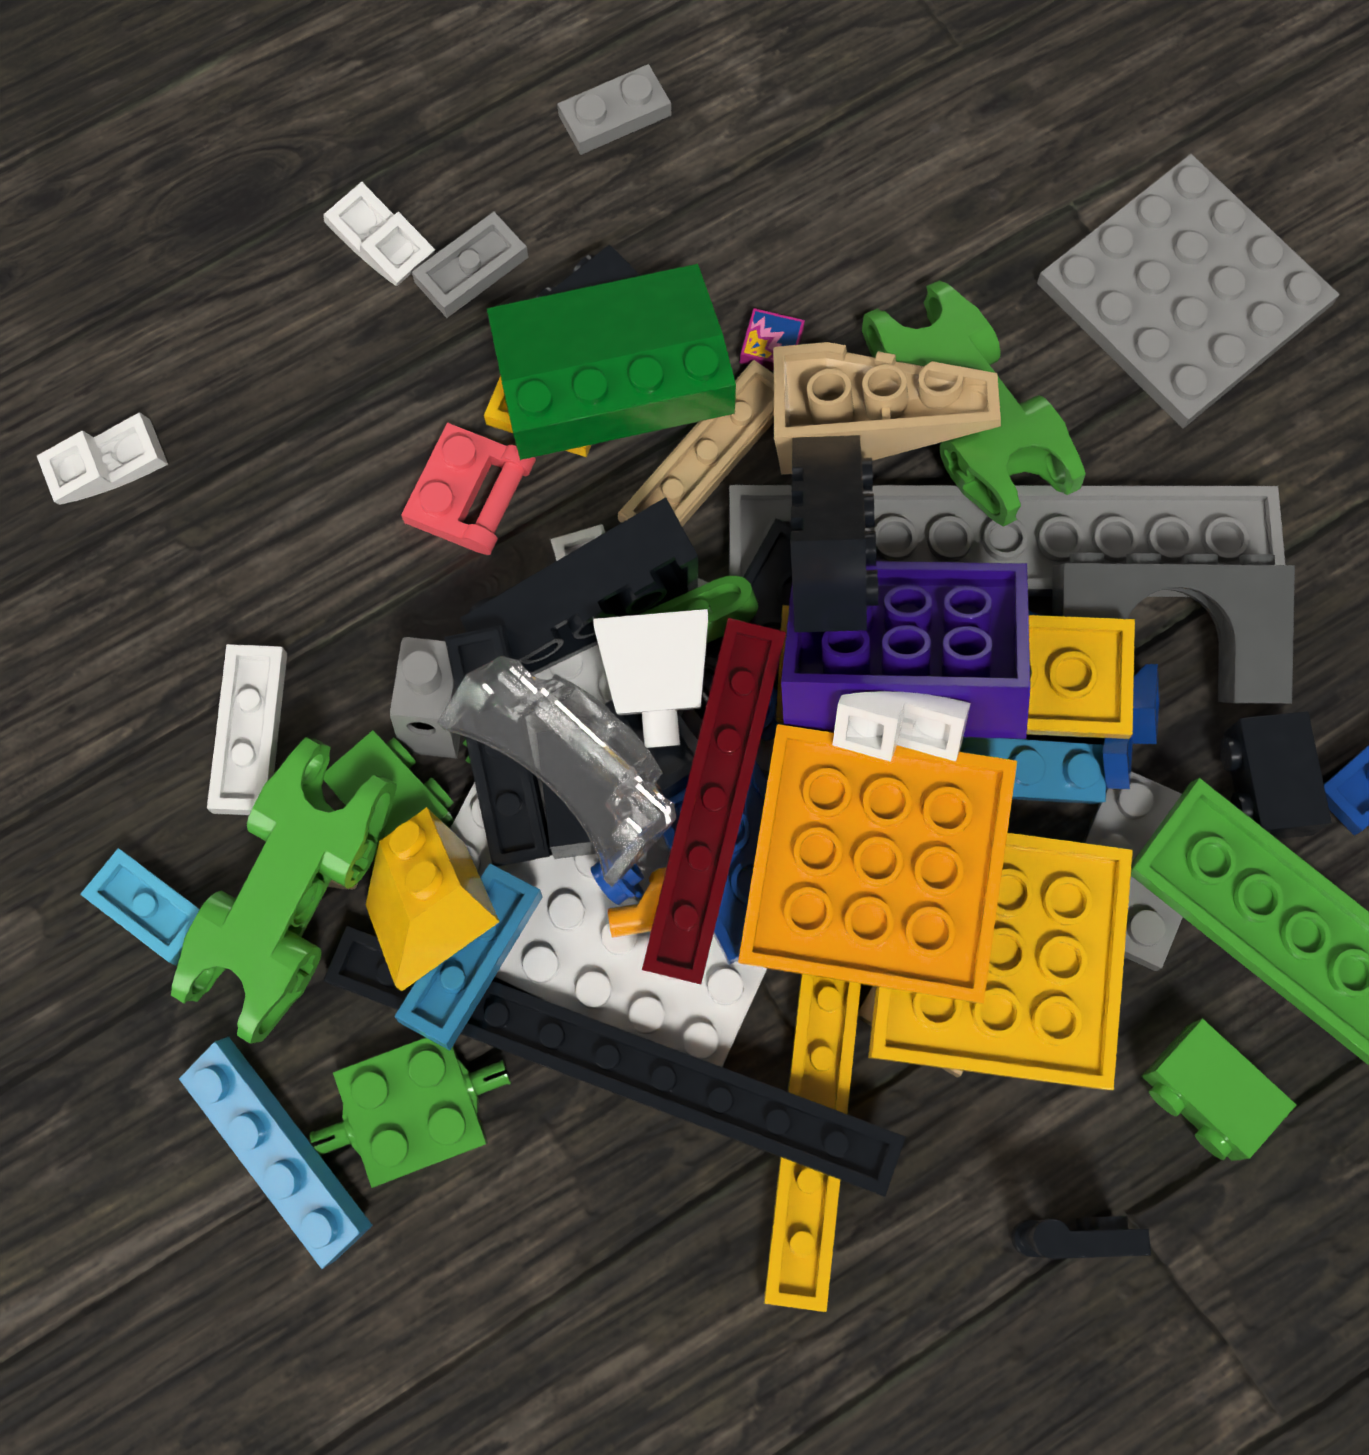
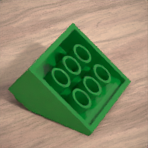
(612, 361)

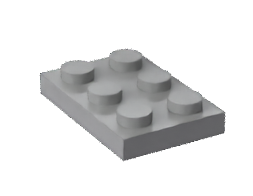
(1128, 823)

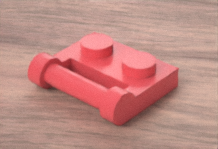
(453, 482)

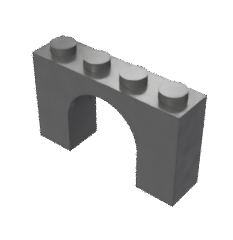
(1246, 602)

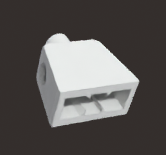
(655, 668)

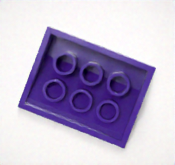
(935, 633)

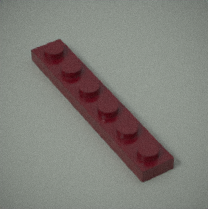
(714, 801)

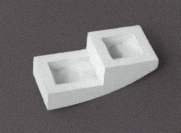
(378, 235)
(98, 464)
(883, 719)

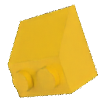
(425, 898)

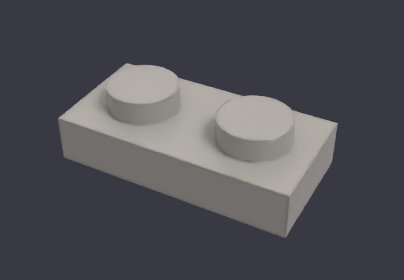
(614, 109)
(470, 264)

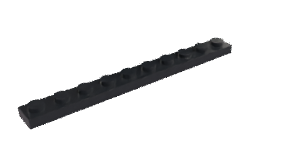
(649, 1074)

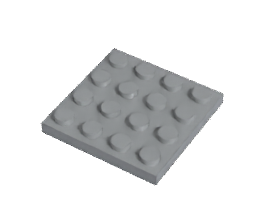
(1187, 290)

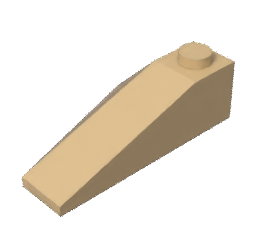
(884, 401)

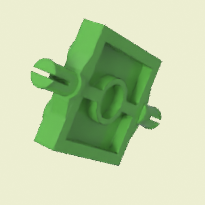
(409, 1109)

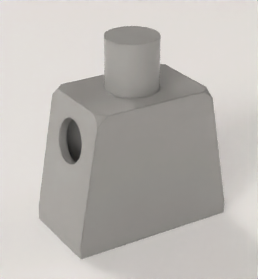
(421, 695)

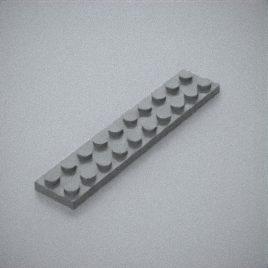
(946, 526)

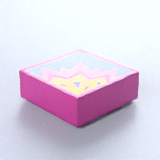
(769, 331)

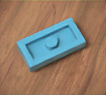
(142, 905)

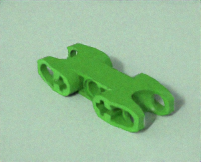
(1030, 433)
(264, 926)

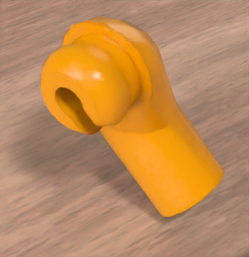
(638, 917)

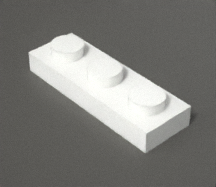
(246, 727)

